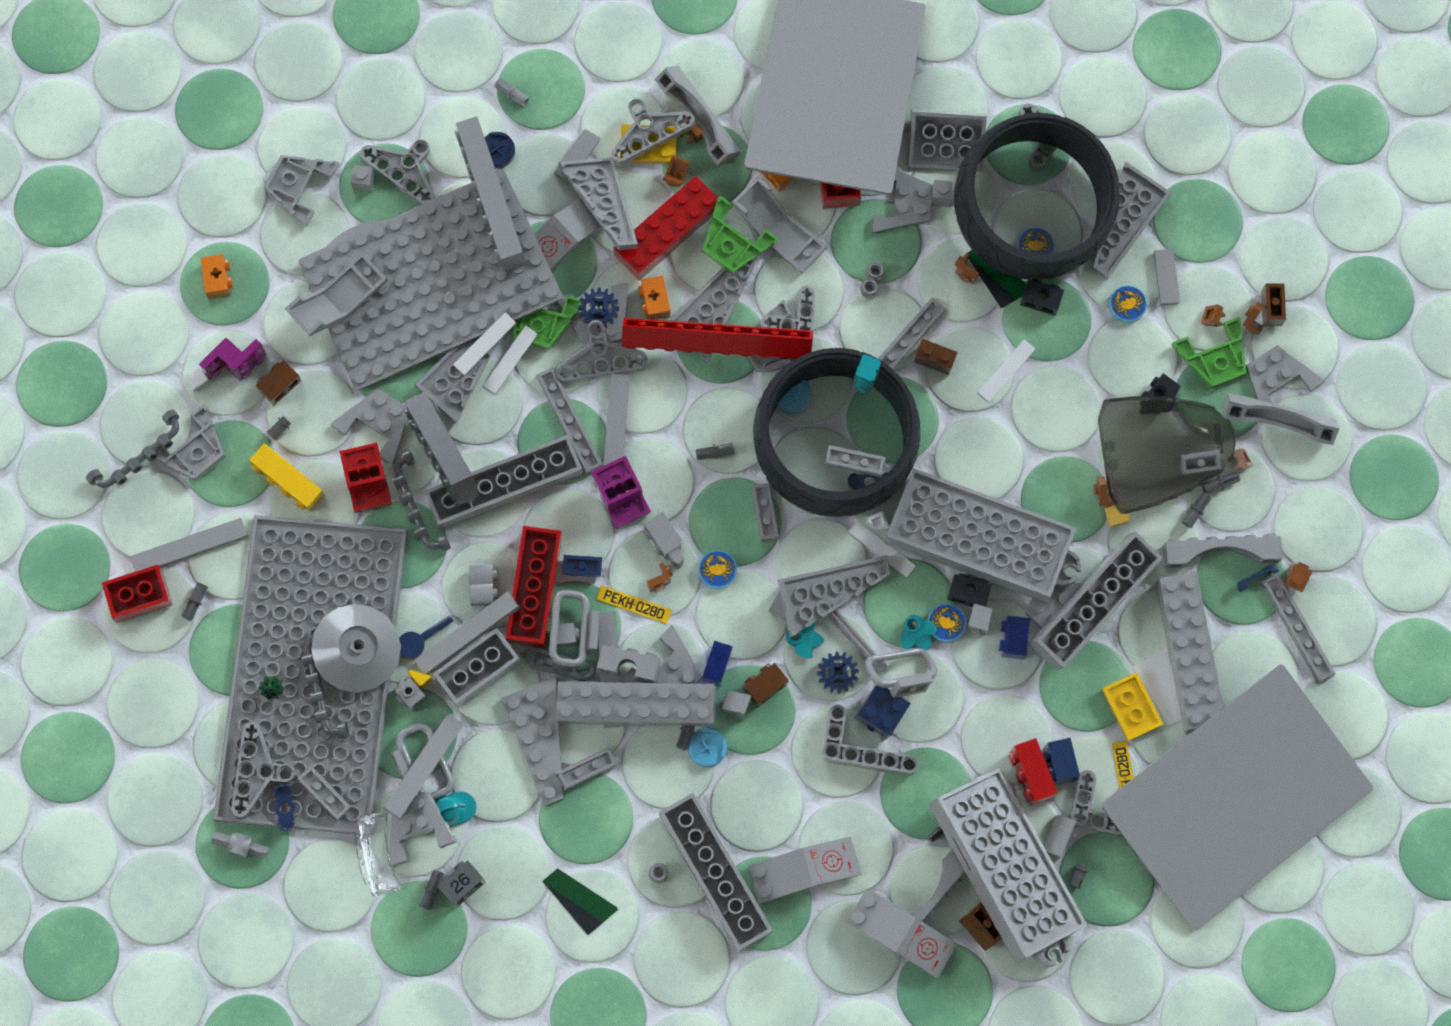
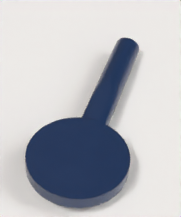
(413, 643)

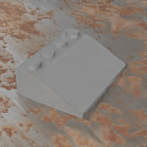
(943, 138)

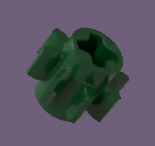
(271, 687)

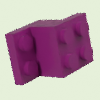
(233, 359)
(621, 492)

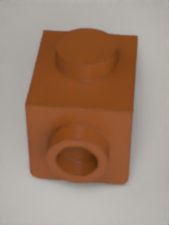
(676, 171)
(965, 272)
(1250, 323)
(1100, 490)
(1298, 576)
(659, 582)

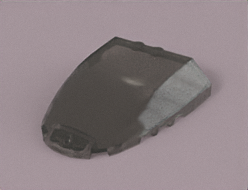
(1145, 445)

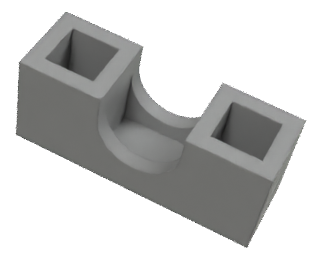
(613, 658)

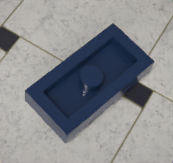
(582, 566)

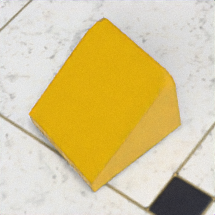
(1115, 518)
(420, 679)

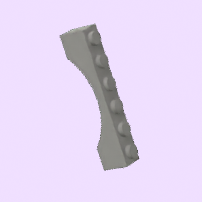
(717, 140)
(1252, 410)
(1261, 549)
(949, 878)

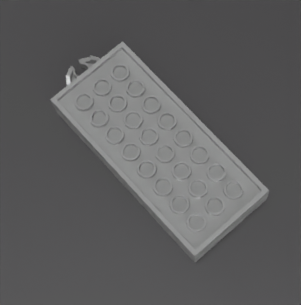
(983, 536)
(1009, 868)

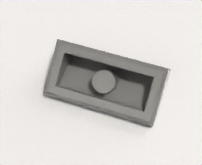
(1200, 462)

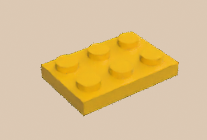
(661, 154)
(1132, 706)

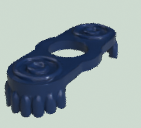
(856, 481)
(1243, 584)
(284, 794)

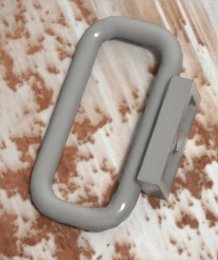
(588, 631)
(905, 685)
(403, 761)

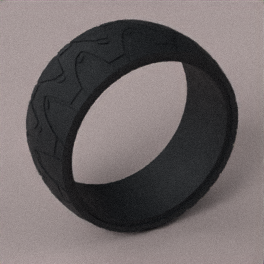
(1066, 136)
(815, 500)

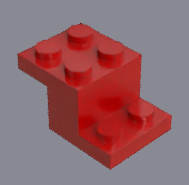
(365, 477)

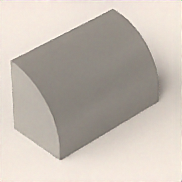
(1058, 836)

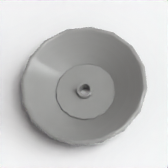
(353, 668)

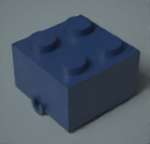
(882, 711)
(1061, 761)

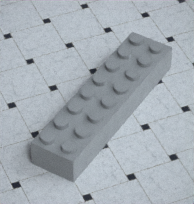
(489, 194)
(508, 481)
(1095, 601)
(1189, 649)
(636, 703)
(715, 872)

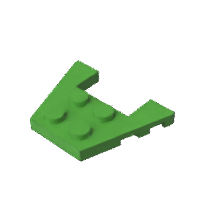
(727, 245)
(548, 324)
(1220, 362)

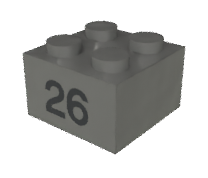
(461, 883)

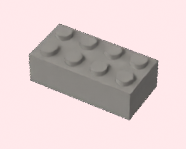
(477, 668)

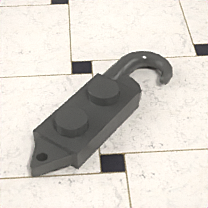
(541, 660)

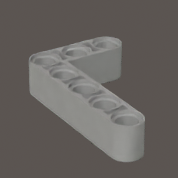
(860, 752)

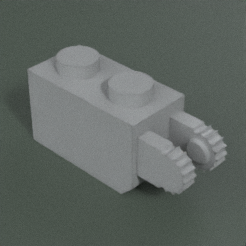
(665, 538)

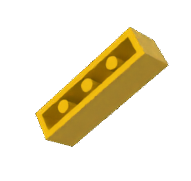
(286, 477)

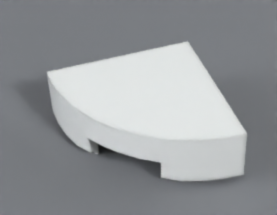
(197, 378)
(878, 522)

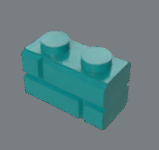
(866, 373)

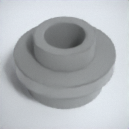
(875, 266)
(869, 283)
(658, 866)

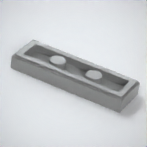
(580, 150)
(1166, 277)
(854, 461)
(765, 512)
(586, 768)
(324, 793)

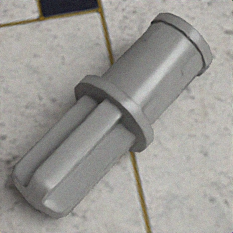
(511, 92)

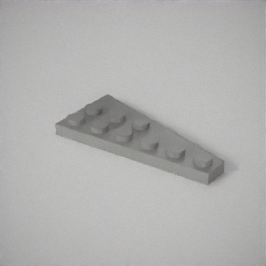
(602, 193)
(1138, 204)
(716, 299)
(448, 386)
(821, 592)
(536, 728)

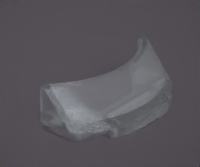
(374, 855)

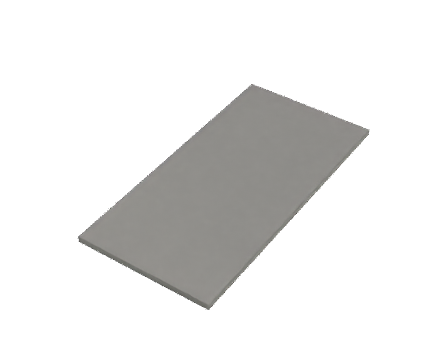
(293, 581)

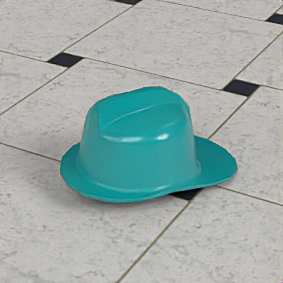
(456, 807)

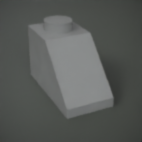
(735, 704)

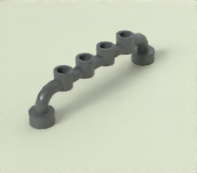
(149, 452)
(414, 514)
(318, 696)

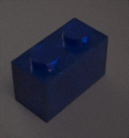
(1015, 637)
(717, 663)

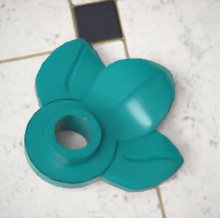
(918, 636)
(807, 640)

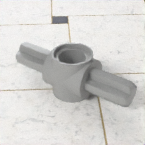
(240, 845)

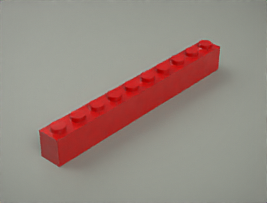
(716, 338)

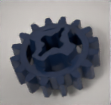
(604, 301)
(831, 667)

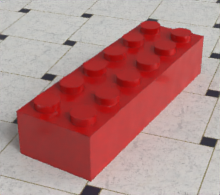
(668, 227)
(534, 586)

